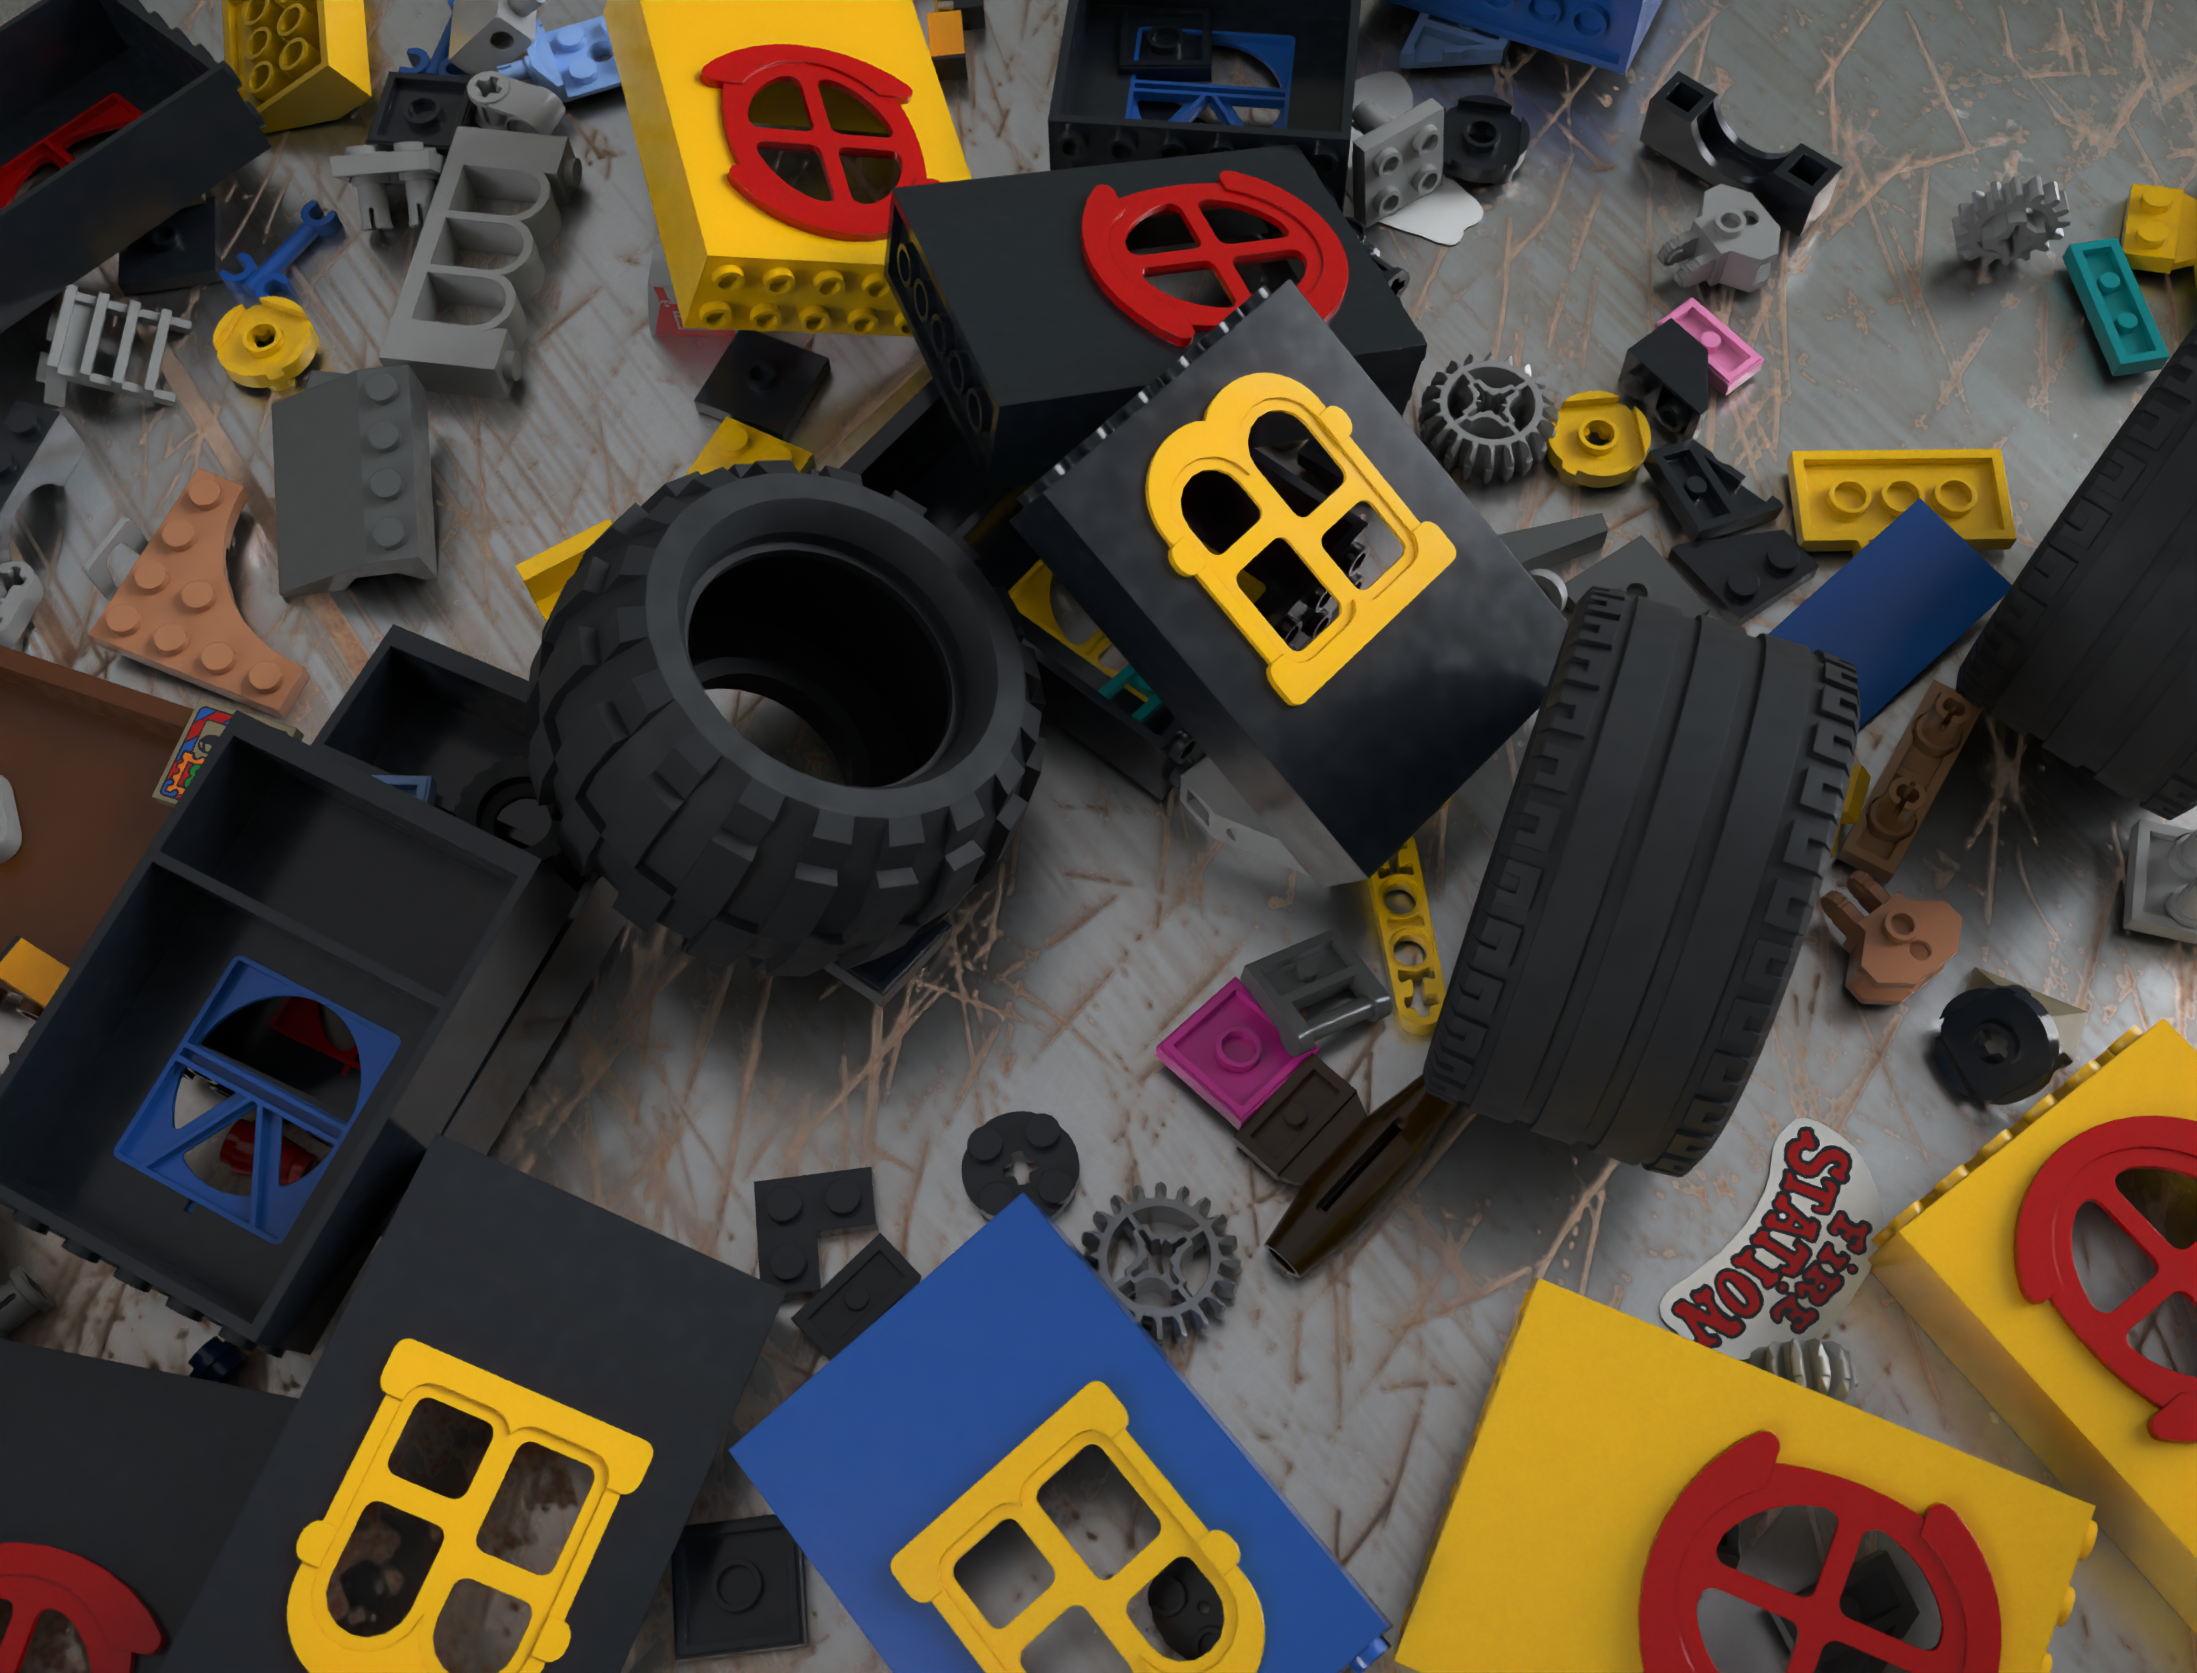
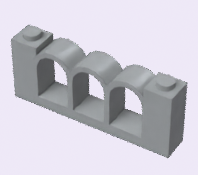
(491, 165)

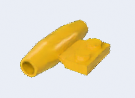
(2160, 229)

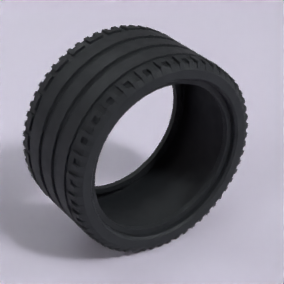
(2104, 615)
(1648, 882)

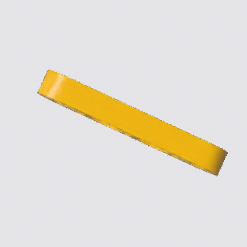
(1410, 926)

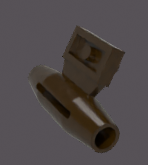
(1342, 1158)

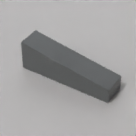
(1556, 542)

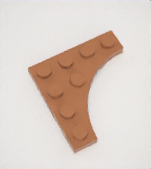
(181, 608)

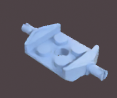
(565, 60)

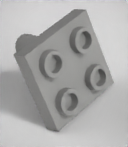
(1395, 158)
(375, 170)
(2162, 881)

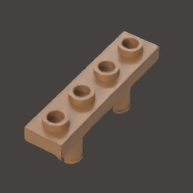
(1909, 782)

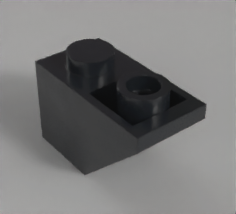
(1670, 377)

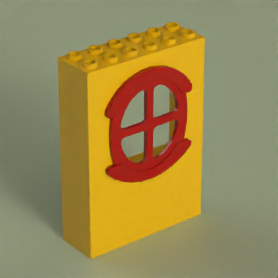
(731, 230)
(1999, 1293)
(1630, 1454)

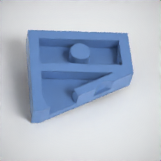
(1448, 43)

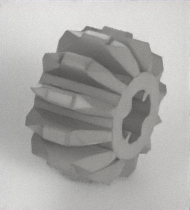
(1812, 1364)

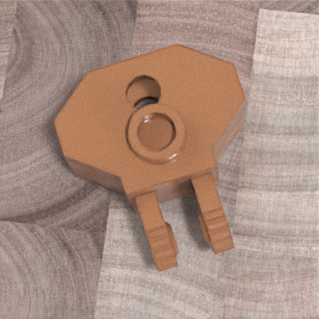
(1896, 944)

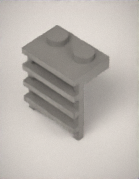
(76, 340)

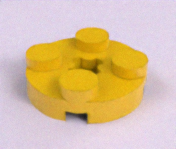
(271, 365)
(1595, 465)

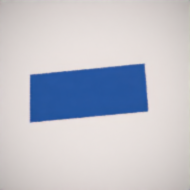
(1897, 604)

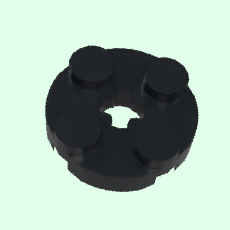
(1488, 161)
(2030, 1036)
(1025, 1136)

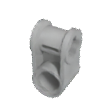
(513, 104)

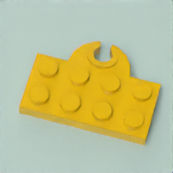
(1855, 494)

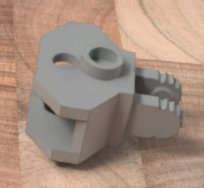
(1723, 245)

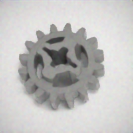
(2011, 220)

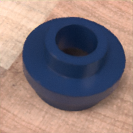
(217, 1361)

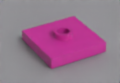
(1230, 1054)

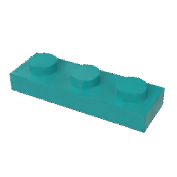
(2115, 307)

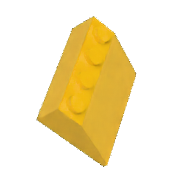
(298, 58)

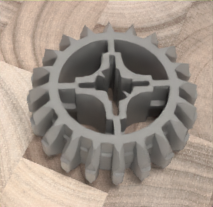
(1485, 434)
(1179, 1247)

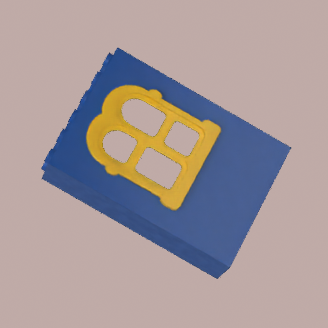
(976, 1401)

